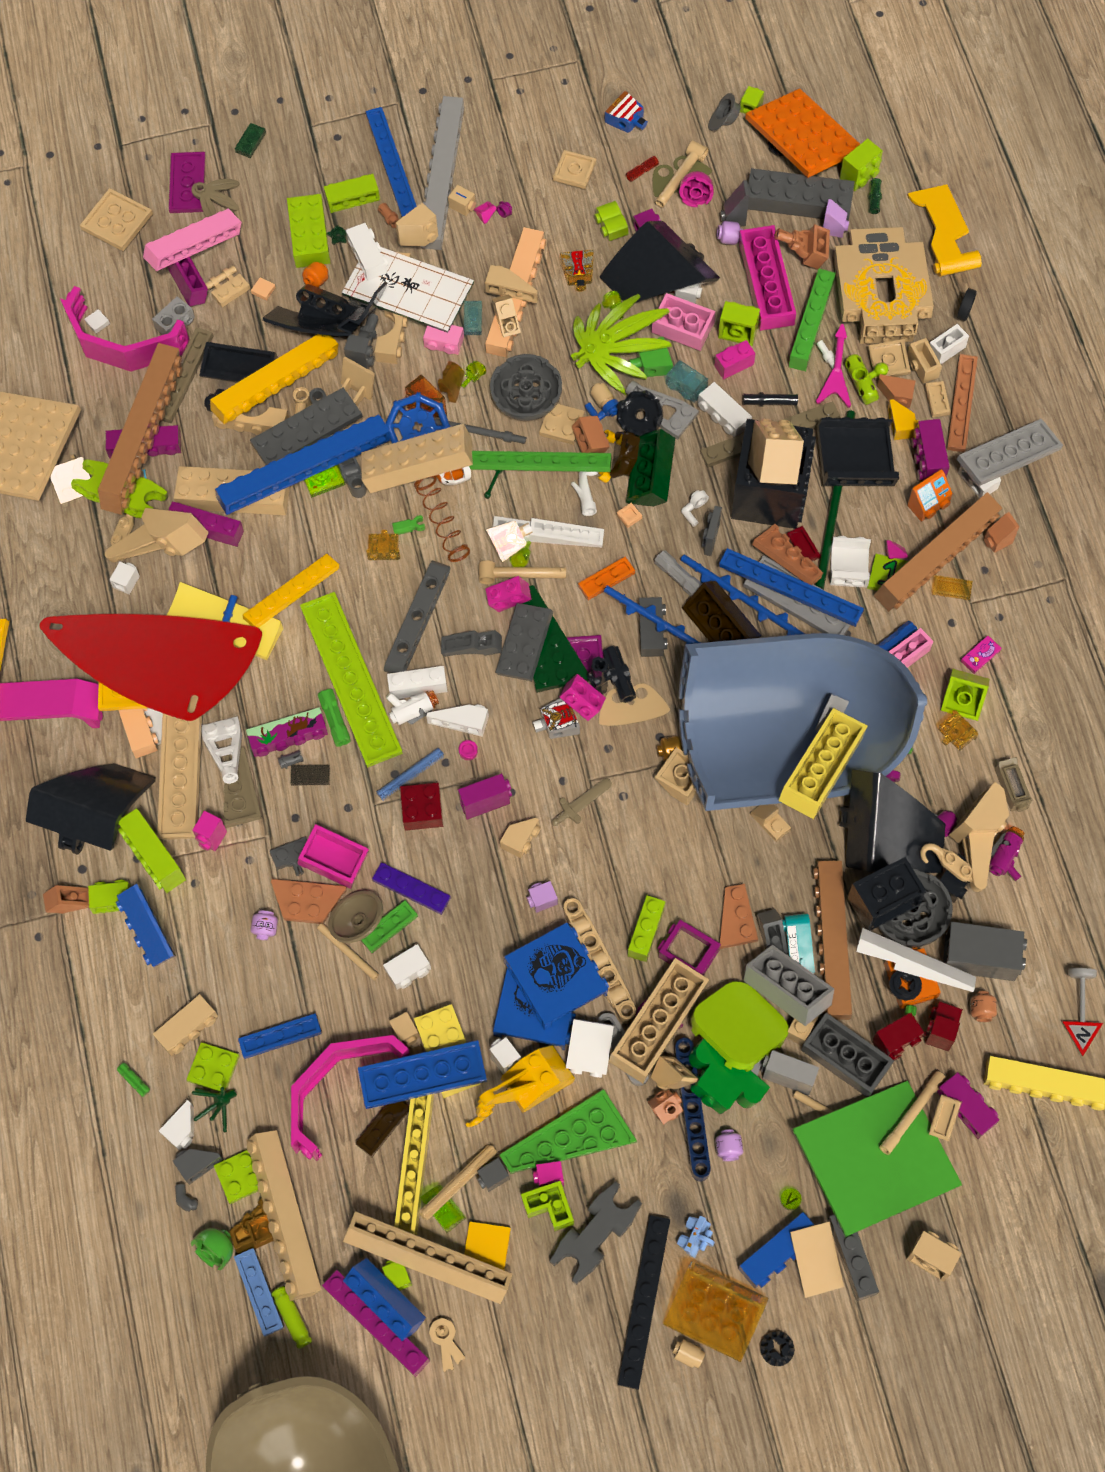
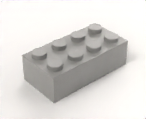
(789, 985)

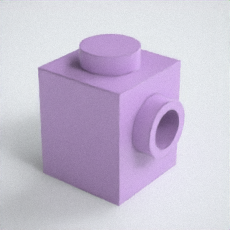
(542, 896)

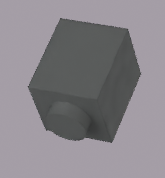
(492, 1175)

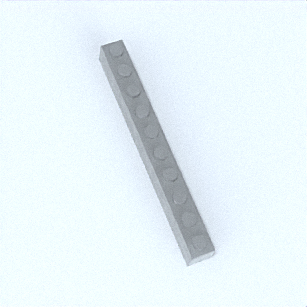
(443, 163)

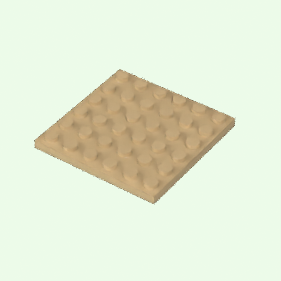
(31, 442)

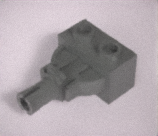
(359, 347)

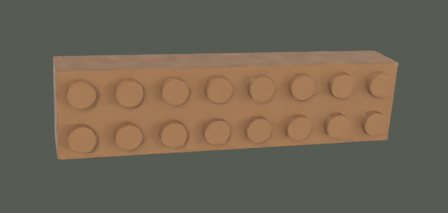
(938, 552)

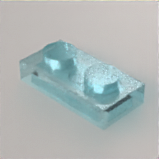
(472, 317)

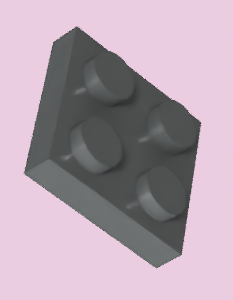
(711, 531)

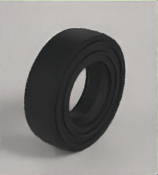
(966, 304)

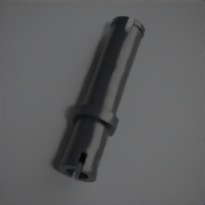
(770, 399)

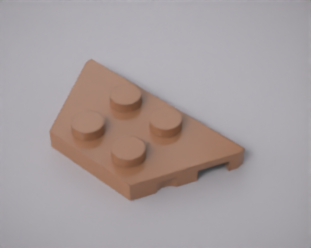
(306, 900)

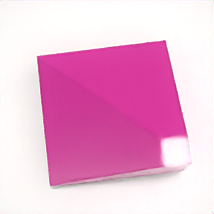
(485, 211)
(895, 550)

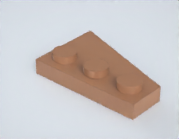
(737, 918)

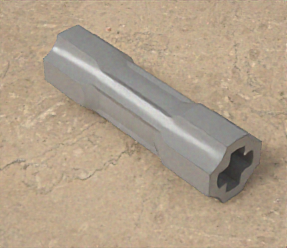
(677, 572)

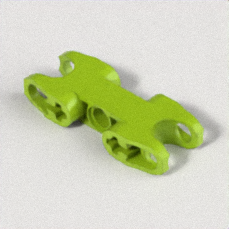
(144, 491)

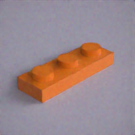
(608, 576)

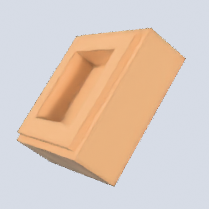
(263, 289)
(629, 515)

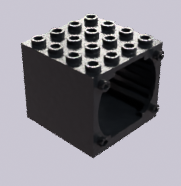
(772, 503)

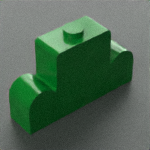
(720, 1086)

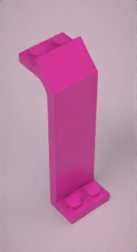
(50, 700)

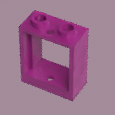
(714, 946)

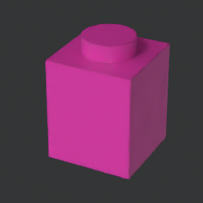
(548, 1173)

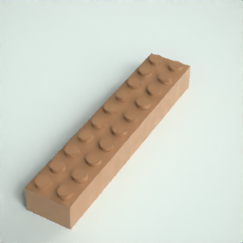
(140, 429)

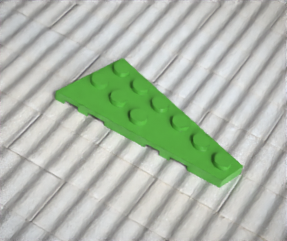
(579, 1132)

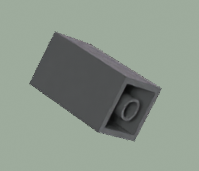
(985, 950)

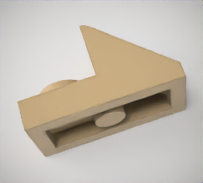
(771, 821)

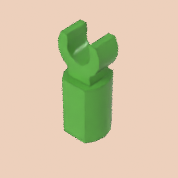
(408, 525)

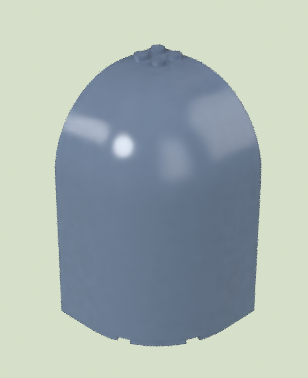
(757, 707)

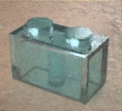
(686, 381)

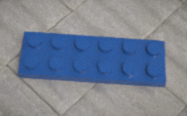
(422, 1074)

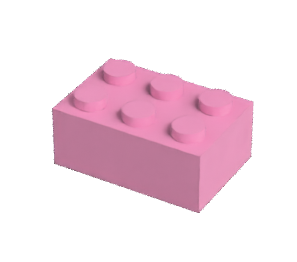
(685, 322)

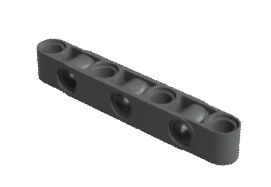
(350, 468)
(423, 607)

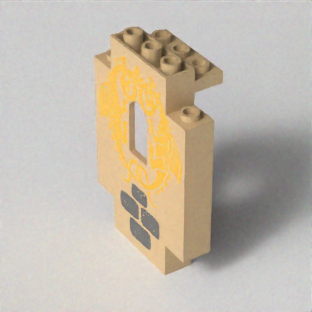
(883, 255)

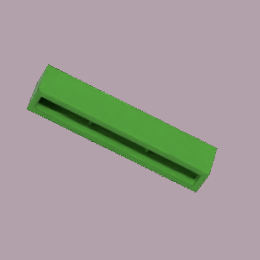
(812, 320)

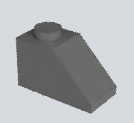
(772, 930)
(195, 1163)

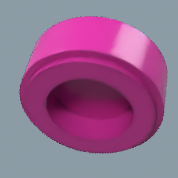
(468, 750)

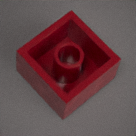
(421, 806)

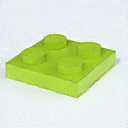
(212, 1067)
(237, 1177)

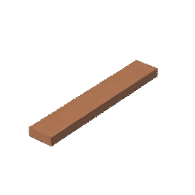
(962, 403)

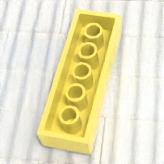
(823, 763)

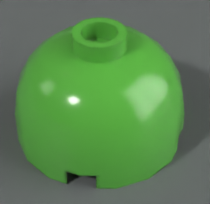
(214, 1247)

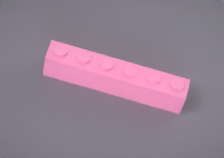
(192, 239)

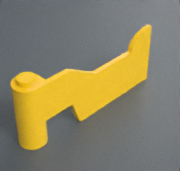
(948, 227)

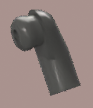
(184, 1201)

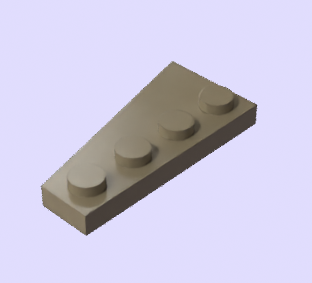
(240, 797)

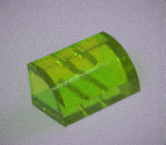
(449, 1214)

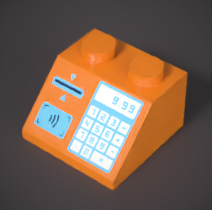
(930, 496)

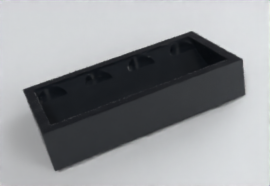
(233, 362)

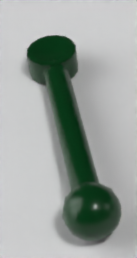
(487, 495)

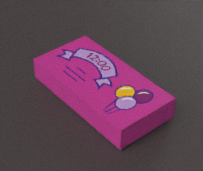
(981, 654)

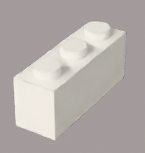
(367, 251)
(723, 409)
(417, 682)

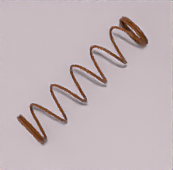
(460, 548)

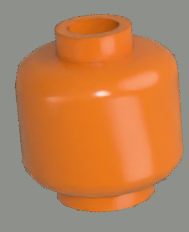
(315, 274)

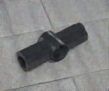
(599, 674)
(620, 674)

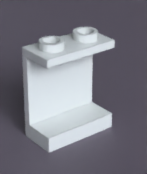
(850, 561)
(589, 1047)

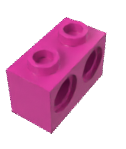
(508, 594)
(582, 697)

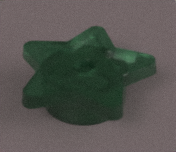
(334, 232)

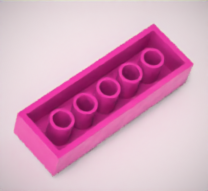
(767, 277)

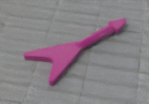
(836, 382)

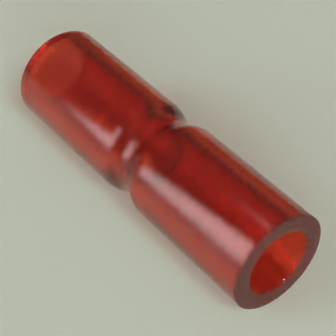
(641, 169)

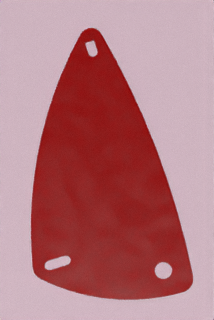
(158, 657)

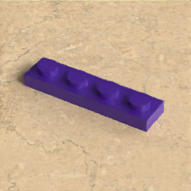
(411, 888)

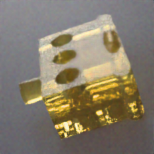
(383, 546)
(961, 728)

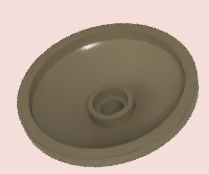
(355, 917)

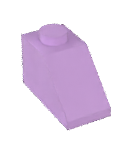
(835, 219)

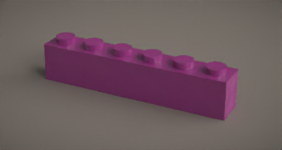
(403, 1350)

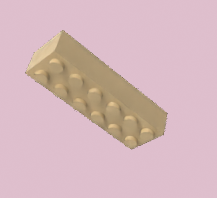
(416, 458)
(197, 489)
(658, 1020)

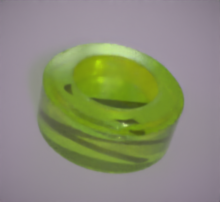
(790, 1199)

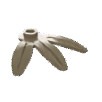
(210, 192)

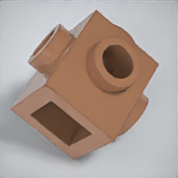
(666, 1105)

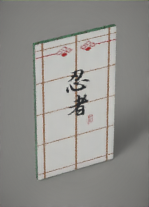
(413, 290)

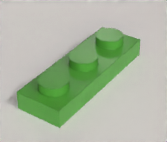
(390, 926)

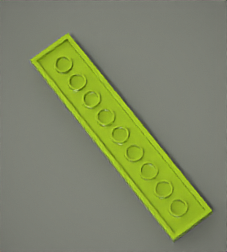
(351, 679)

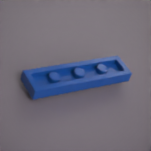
(279, 1036)

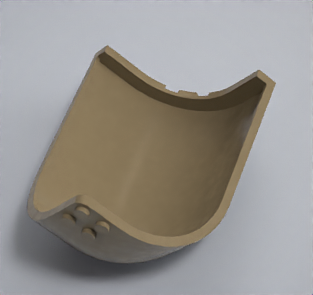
(298, 1428)

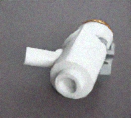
(412, 709)

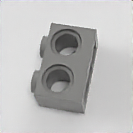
(170, 315)

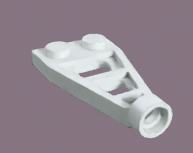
(220, 731)

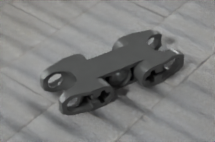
(585, 1245)

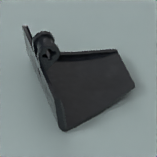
(655, 264)
(86, 804)
(888, 825)

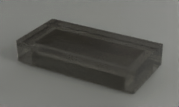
(310, 775)

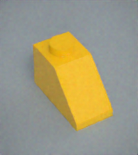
(902, 421)

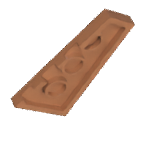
(784, 553)

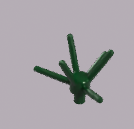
(220, 1101)

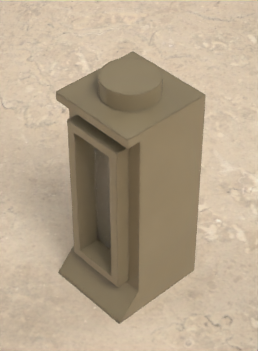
(1013, 784)

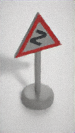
(1082, 1032)

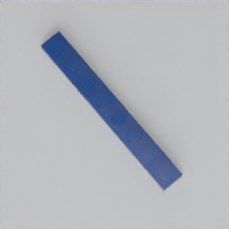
(391, 160)
(791, 587)

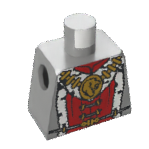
(557, 720)

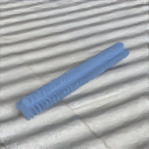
(422, 764)

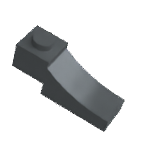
(472, 643)

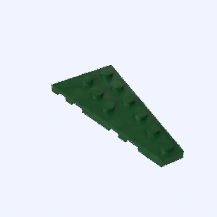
(558, 659)

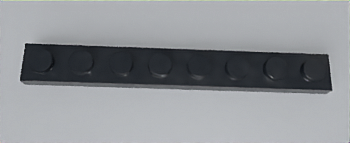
(644, 1302)

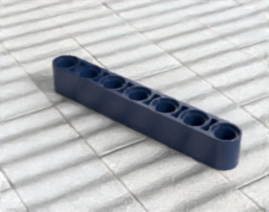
(693, 1119)

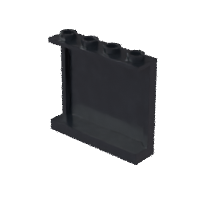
(856, 452)

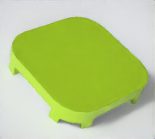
(739, 1025)

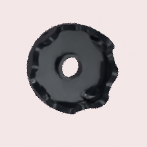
(637, 402)

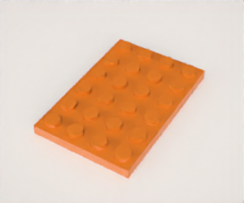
(803, 132)

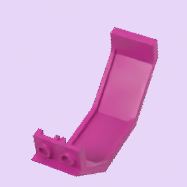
(125, 357)
(317, 1071)

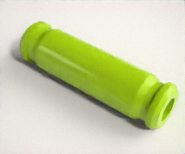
(291, 1317)

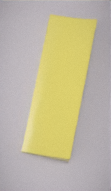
(200, 604)

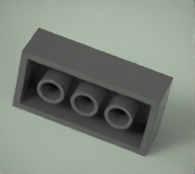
(847, 1055)

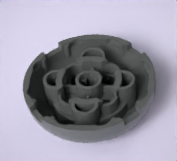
(526, 370)
(924, 931)

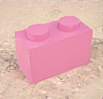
(443, 341)

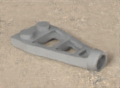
(681, 418)

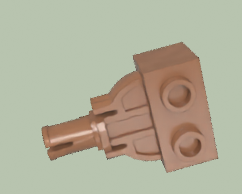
(808, 244)

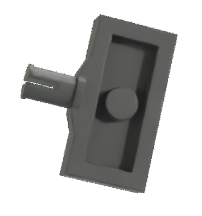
(288, 855)

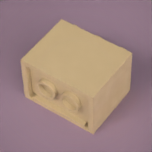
(775, 451)

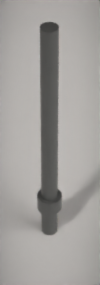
(506, 436)

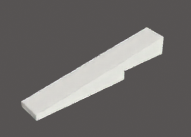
(557, 532)
(913, 962)

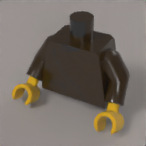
(624, 454)

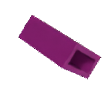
(485, 796)

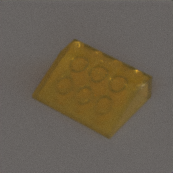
(716, 1311)

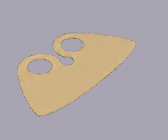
(642, 710)

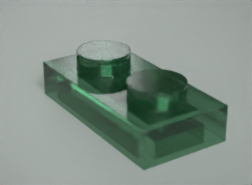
(250, 140)

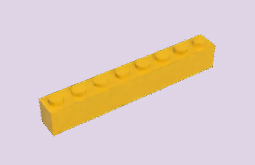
(273, 377)

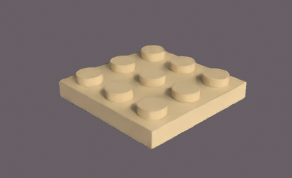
(116, 219)

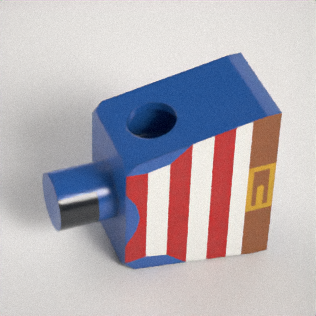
(626, 113)

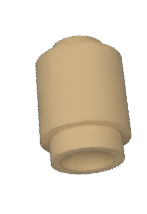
(601, 394)
(688, 1354)

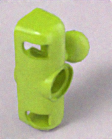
(859, 370)

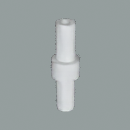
(828, 355)

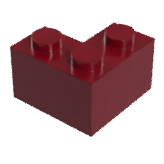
(943, 1027)
(898, 1035)

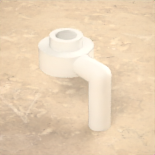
(697, 500)

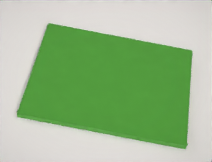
(861, 1179)

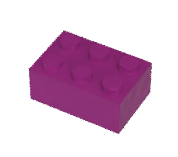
(929, 449)

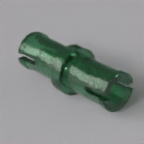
(875, 196)

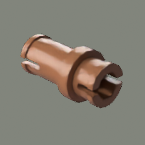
(390, 216)

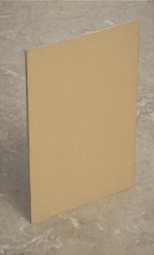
(817, 1259)

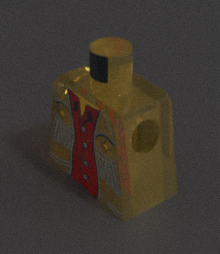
(578, 268)

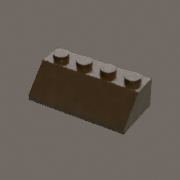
(718, 615)

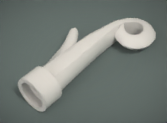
(583, 490)

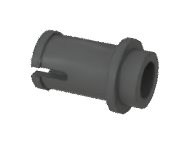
(290, 759)

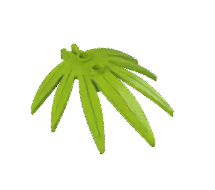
(599, 344)

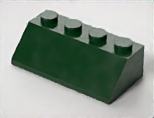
(652, 471)

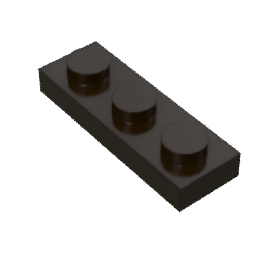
(382, 1127)

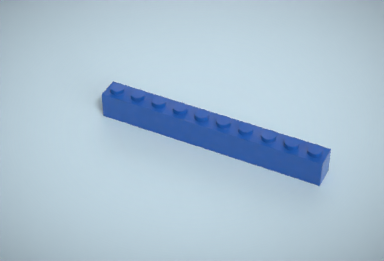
(302, 464)

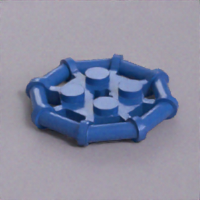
(416, 414)

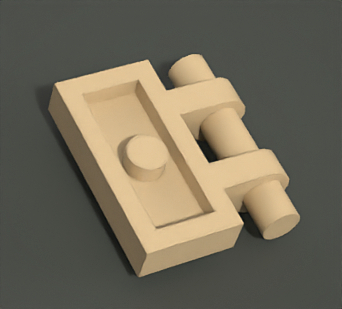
(231, 289)

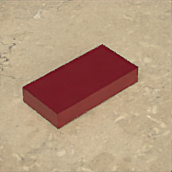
(800, 538)

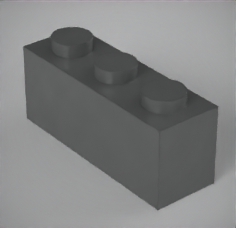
(651, 641)

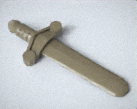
(571, 810)

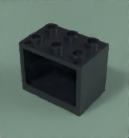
(886, 894)

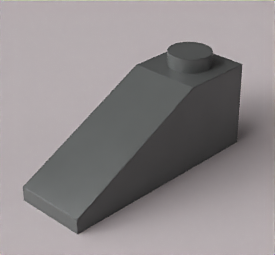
(736, 205)

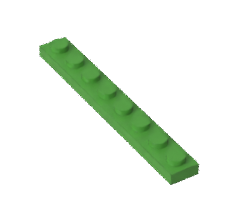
(541, 461)

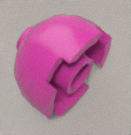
(696, 189)

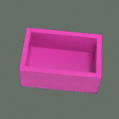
(333, 856)

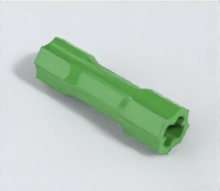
(334, 718)

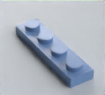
(258, 1292)

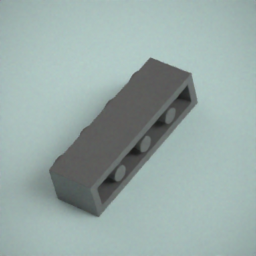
(854, 1262)

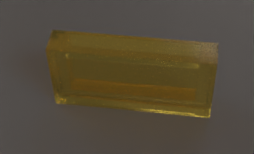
(952, 587)

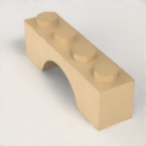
(388, 346)
(254, 424)

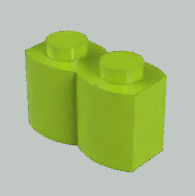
(611, 221)

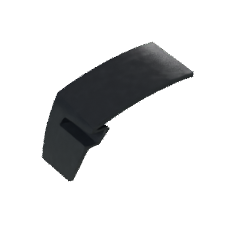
(323, 318)

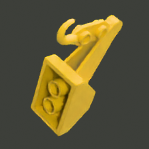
(527, 1083)

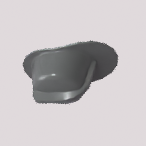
(725, 113)

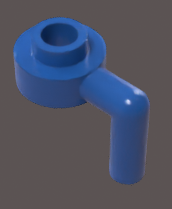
(608, 409)

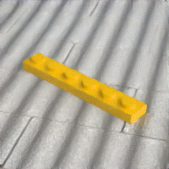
(291, 591)

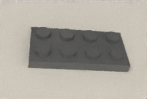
(524, 642)

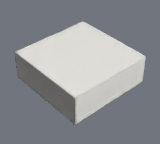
(97, 321)

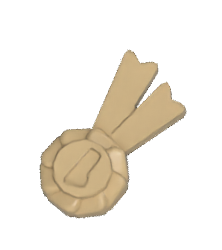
(442, 1333)

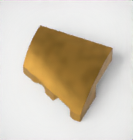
(451, 380)
(252, 1230)

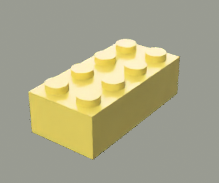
(441, 1030)

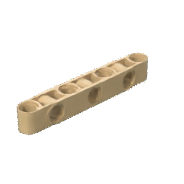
(617, 992)

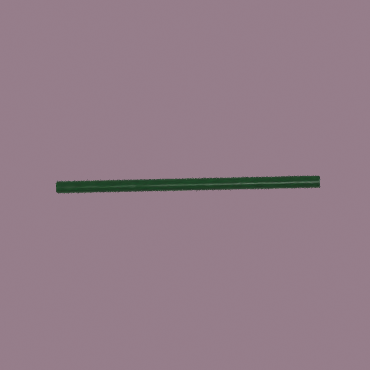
(830, 526)

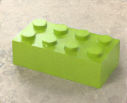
(308, 230)
(150, 851)

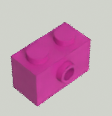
(734, 359)
(209, 831)

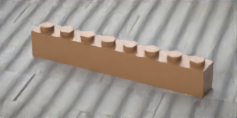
(833, 936)

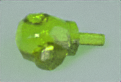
(611, 300)
(474, 372)
(521, 558)

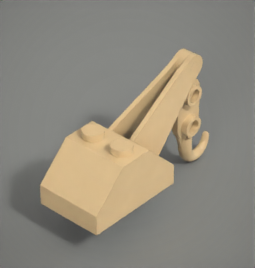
(162, 529)
(977, 833)

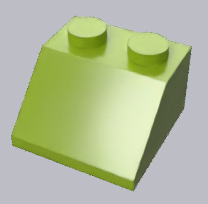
(965, 694)

